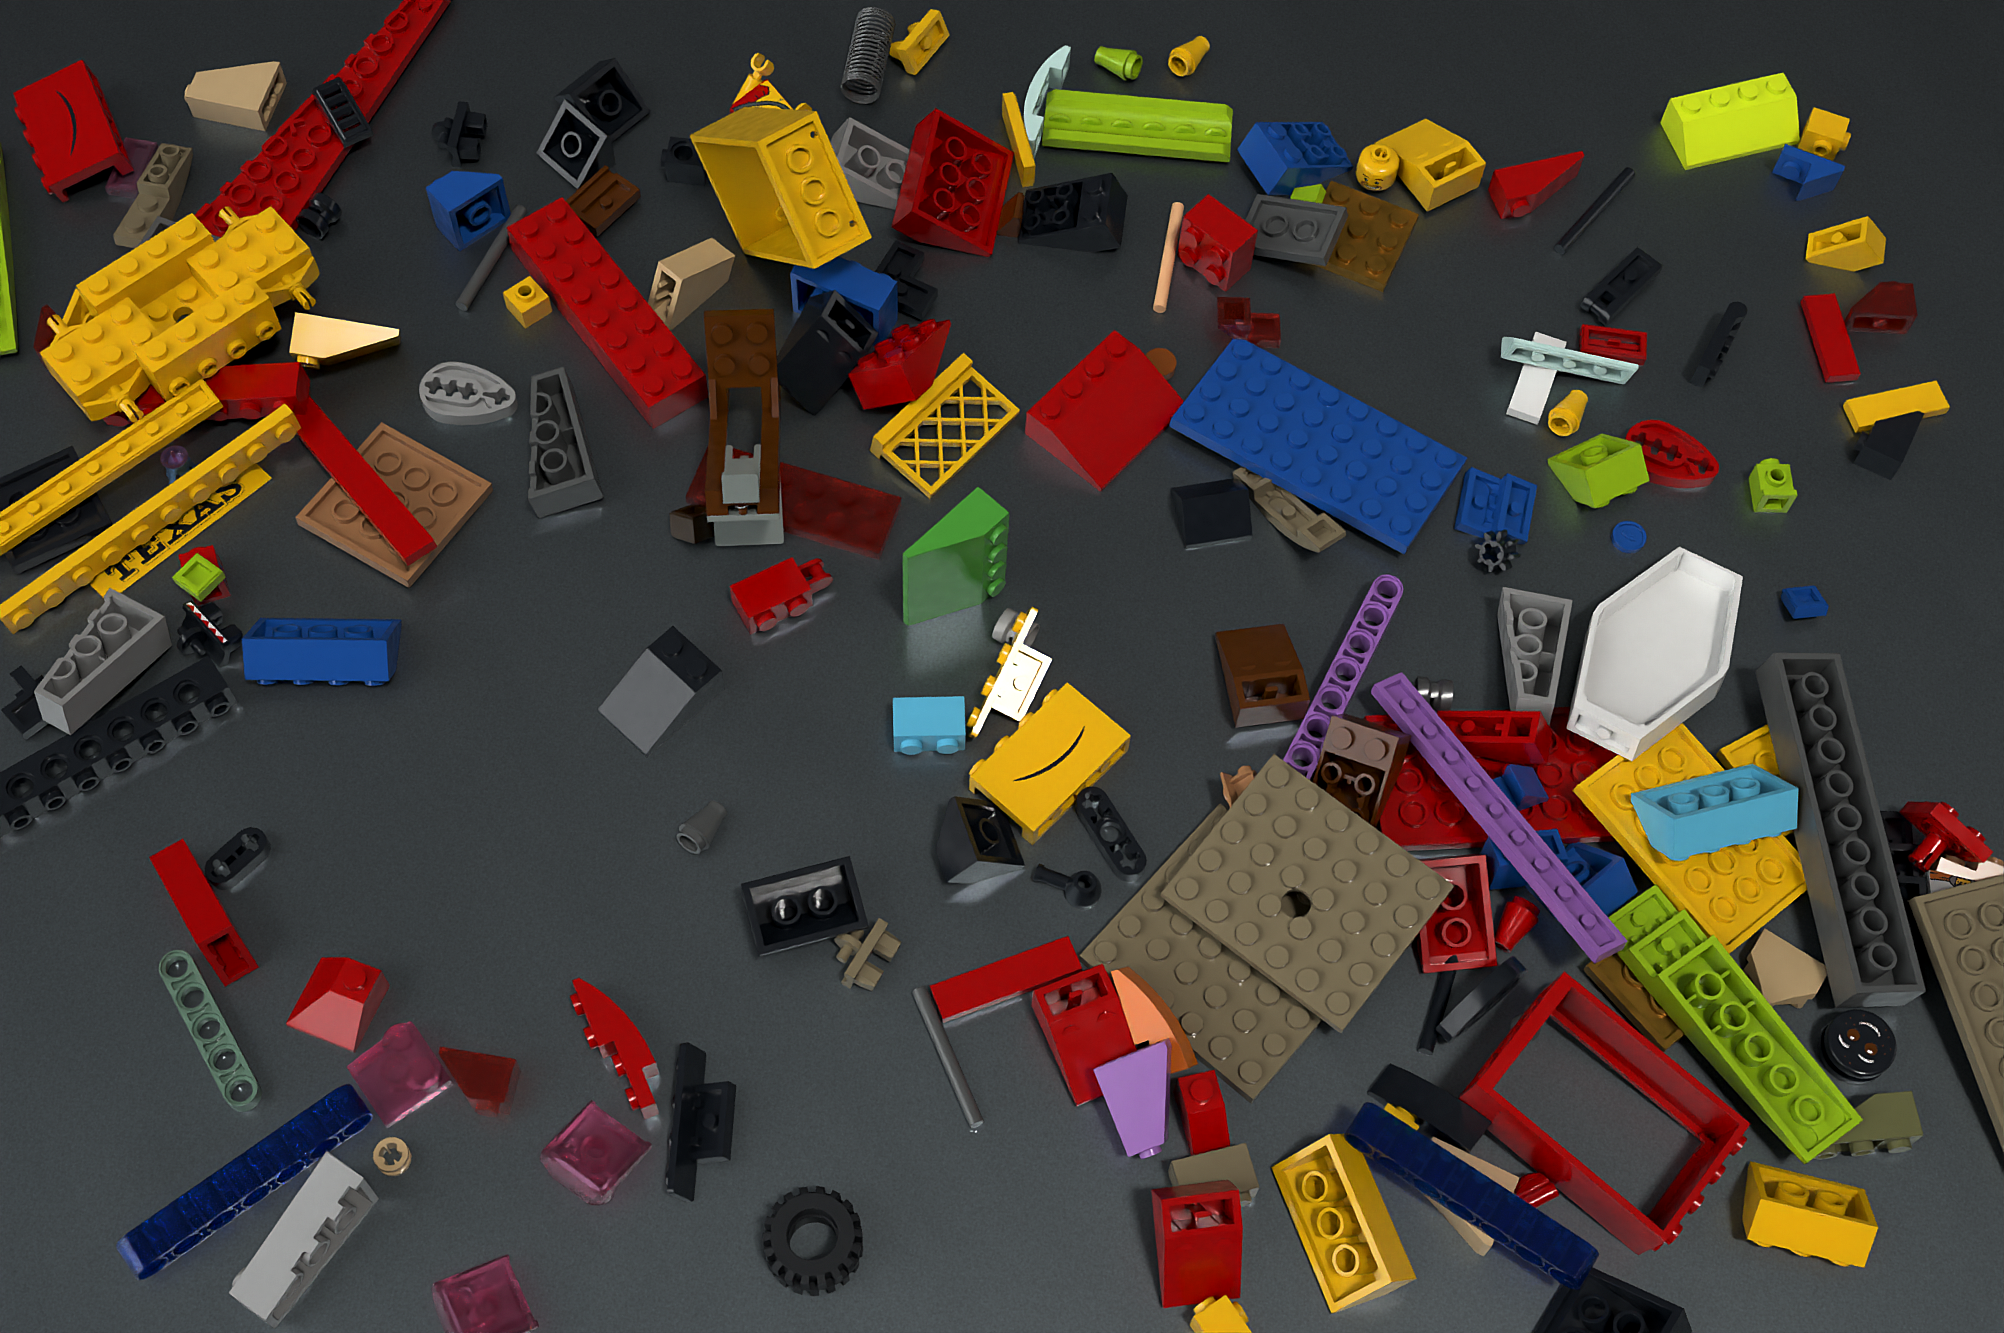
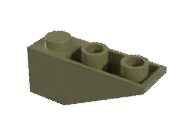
(1887, 1122)

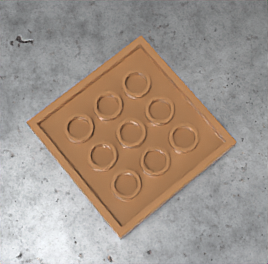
(427, 484)

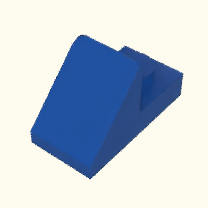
(1814, 172)
(1521, 786)

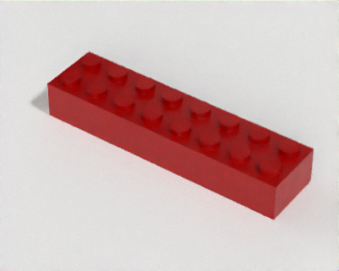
(608, 313)

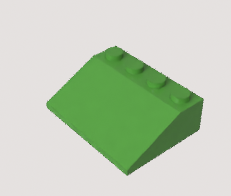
(957, 560)

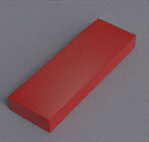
(1830, 338)

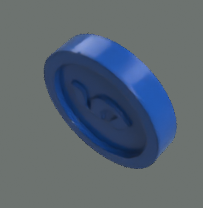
(1628, 537)

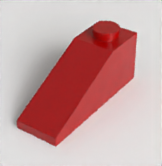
(1527, 185)
(1502, 735)

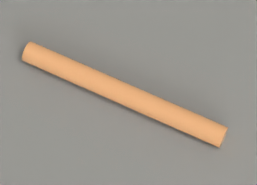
(1168, 257)

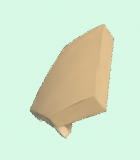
(1783, 971)

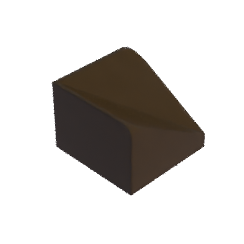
(691, 524)

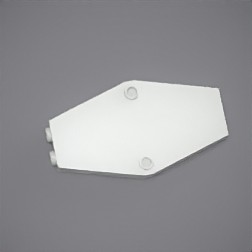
(1655, 653)

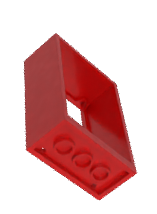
(1646, 1069)

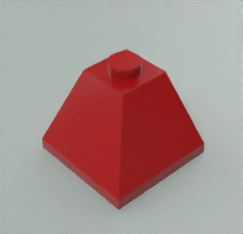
(339, 1001)

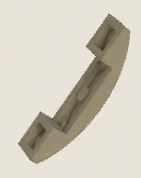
(1290, 514)

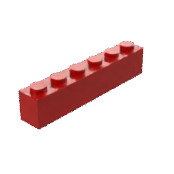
(243, 391)

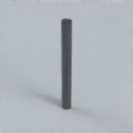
(489, 260)
(947, 1057)

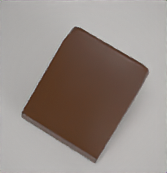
(1011, 216)

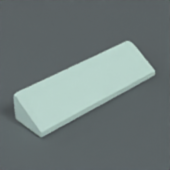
(1567, 360)

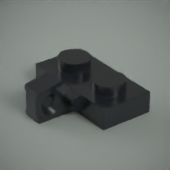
(24, 710)

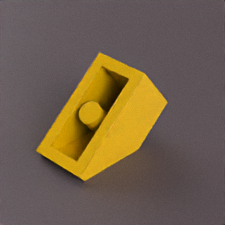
(1847, 245)

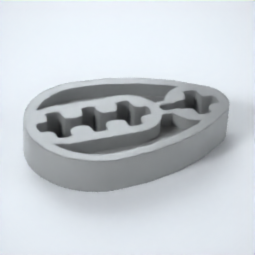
(466, 378)

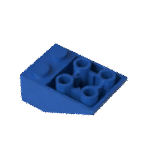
(1292, 155)

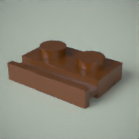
(603, 200)

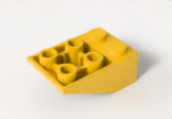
(1435, 163)

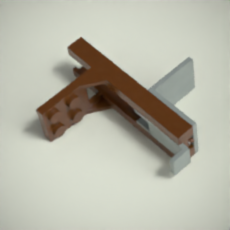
(743, 491)

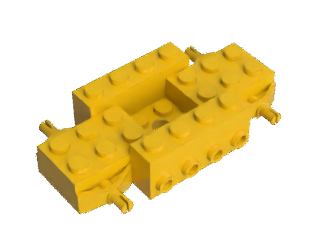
(179, 272)

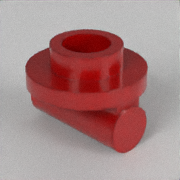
(1536, 1189)

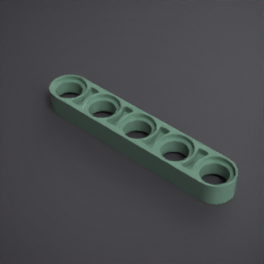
(219, 1044)

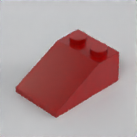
(1462, 921)

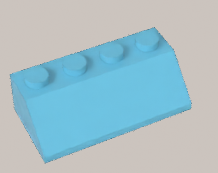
(1716, 811)

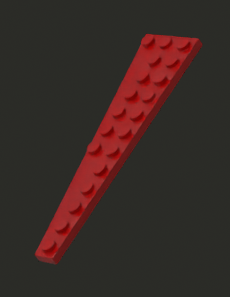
(305, 147)

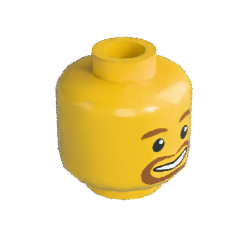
(1377, 167)

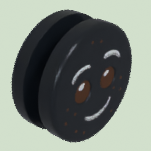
(1857, 1046)

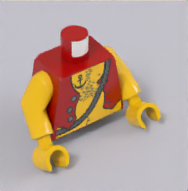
(761, 93)

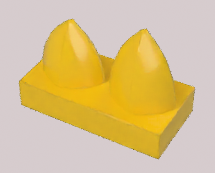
(921, 43)

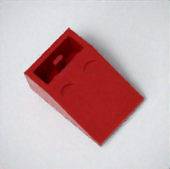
(900, 365)
(1083, 1028)
(1198, 1242)

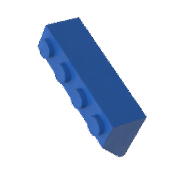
(321, 650)

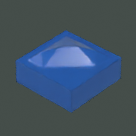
(1804, 602)

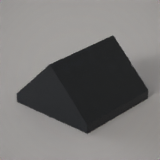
(576, 145)
(1213, 512)

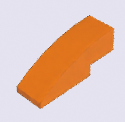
(1151, 1017)

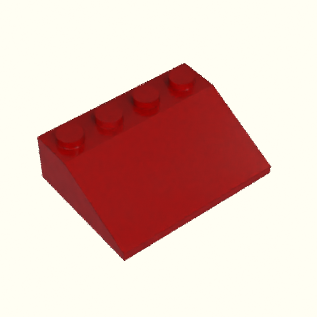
(953, 186)
(1104, 411)

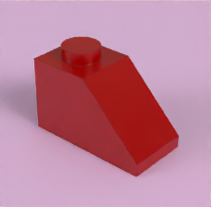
(1202, 1112)

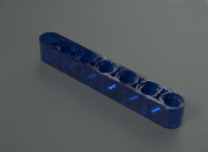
(243, 1182)
(1472, 1195)

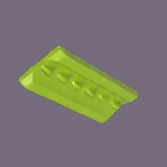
(1138, 125)

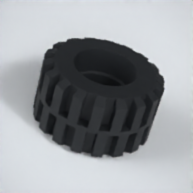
(805, 1209)

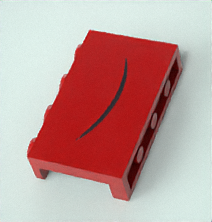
(70, 128)

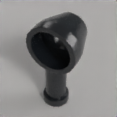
(1077, 896)

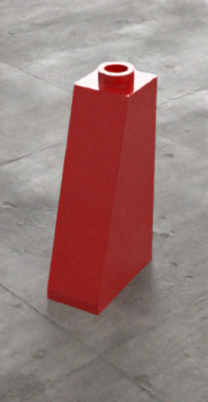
(203, 912)

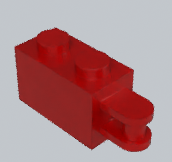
(778, 593)

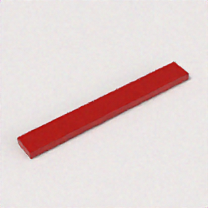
(363, 485)

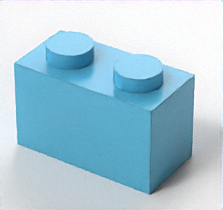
(929, 724)

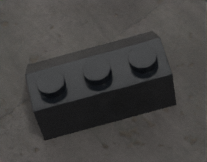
(804, 906)

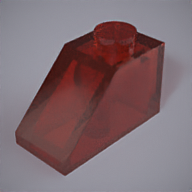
(1885, 309)
(484, 1079)

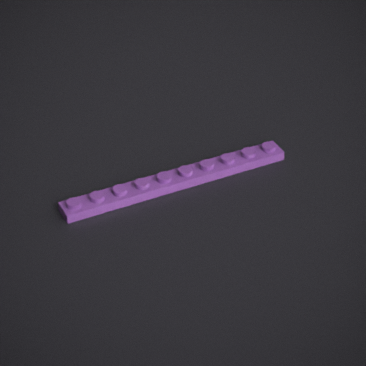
(1499, 819)

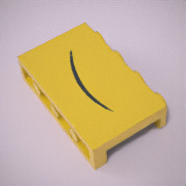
(1049, 761)

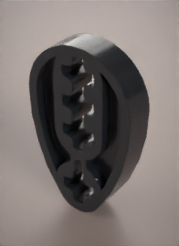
(1482, 999)

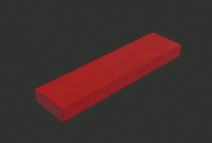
(1005, 979)

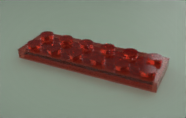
(824, 508)

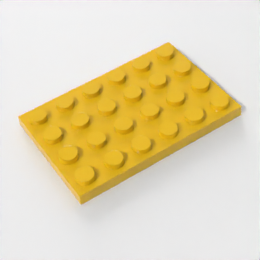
(1722, 891)

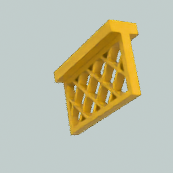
(919, 413)

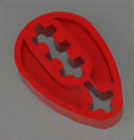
(1687, 454)

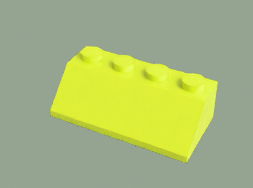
(1732, 121)

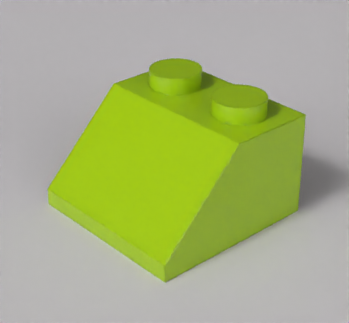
(1600, 469)

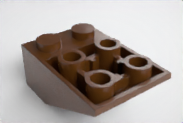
(1262, 675)
(1361, 764)

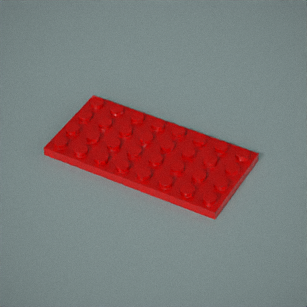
(1430, 817)

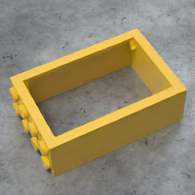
(781, 185)

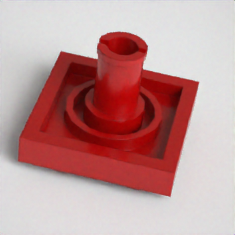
(1943, 834)

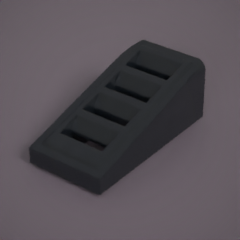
(333, 95)

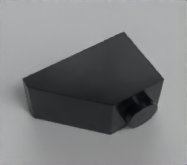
(1887, 444)

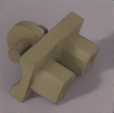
(860, 970)

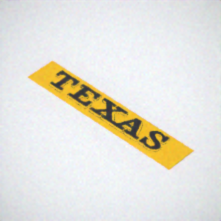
(175, 535)

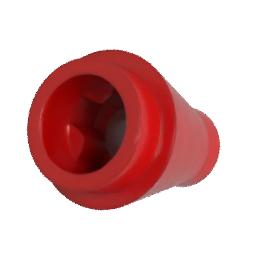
(1516, 921)

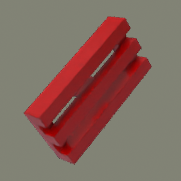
(1613, 347)

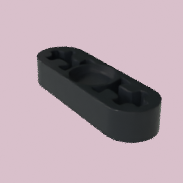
(1115, 860)

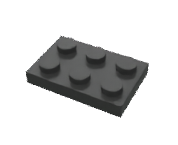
(1296, 228)

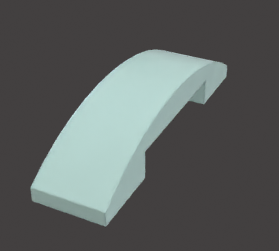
(1049, 75)

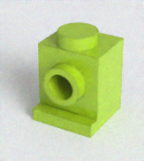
(1772, 486)

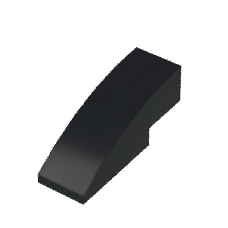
(1433, 1108)

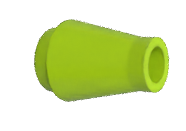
(1121, 62)

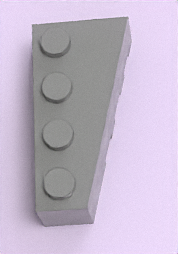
(1532, 646)
(101, 661)
(303, 1240)

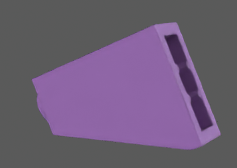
(1139, 1097)

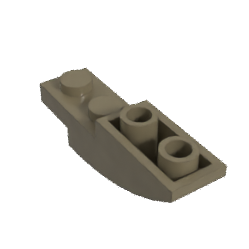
(159, 193)

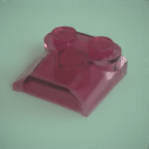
(399, 1073)
(593, 1155)
(483, 1301)

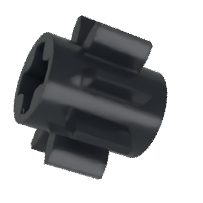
(1488, 554)

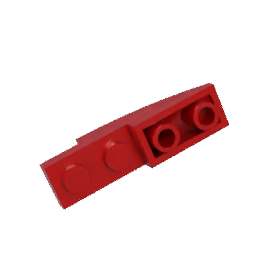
(615, 1033)

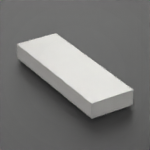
(1533, 386)

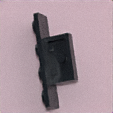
(700, 1122)

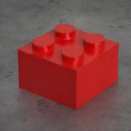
(1217, 242)

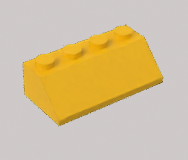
(1343, 1223)

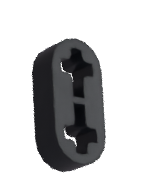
(237, 858)

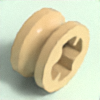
(385, 1146)

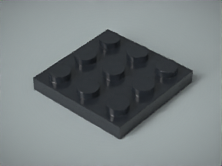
(64, 533)

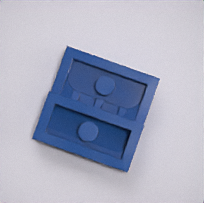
(1495, 505)

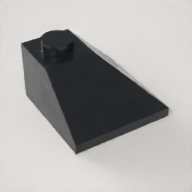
(976, 842)

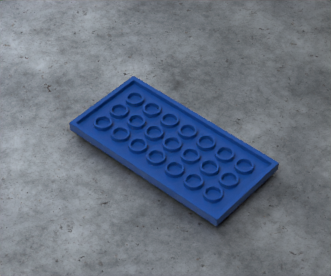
(1319, 443)

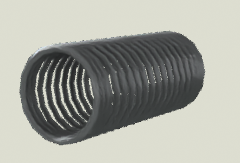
(870, 35)

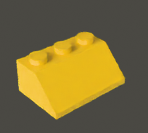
(1808, 1215)

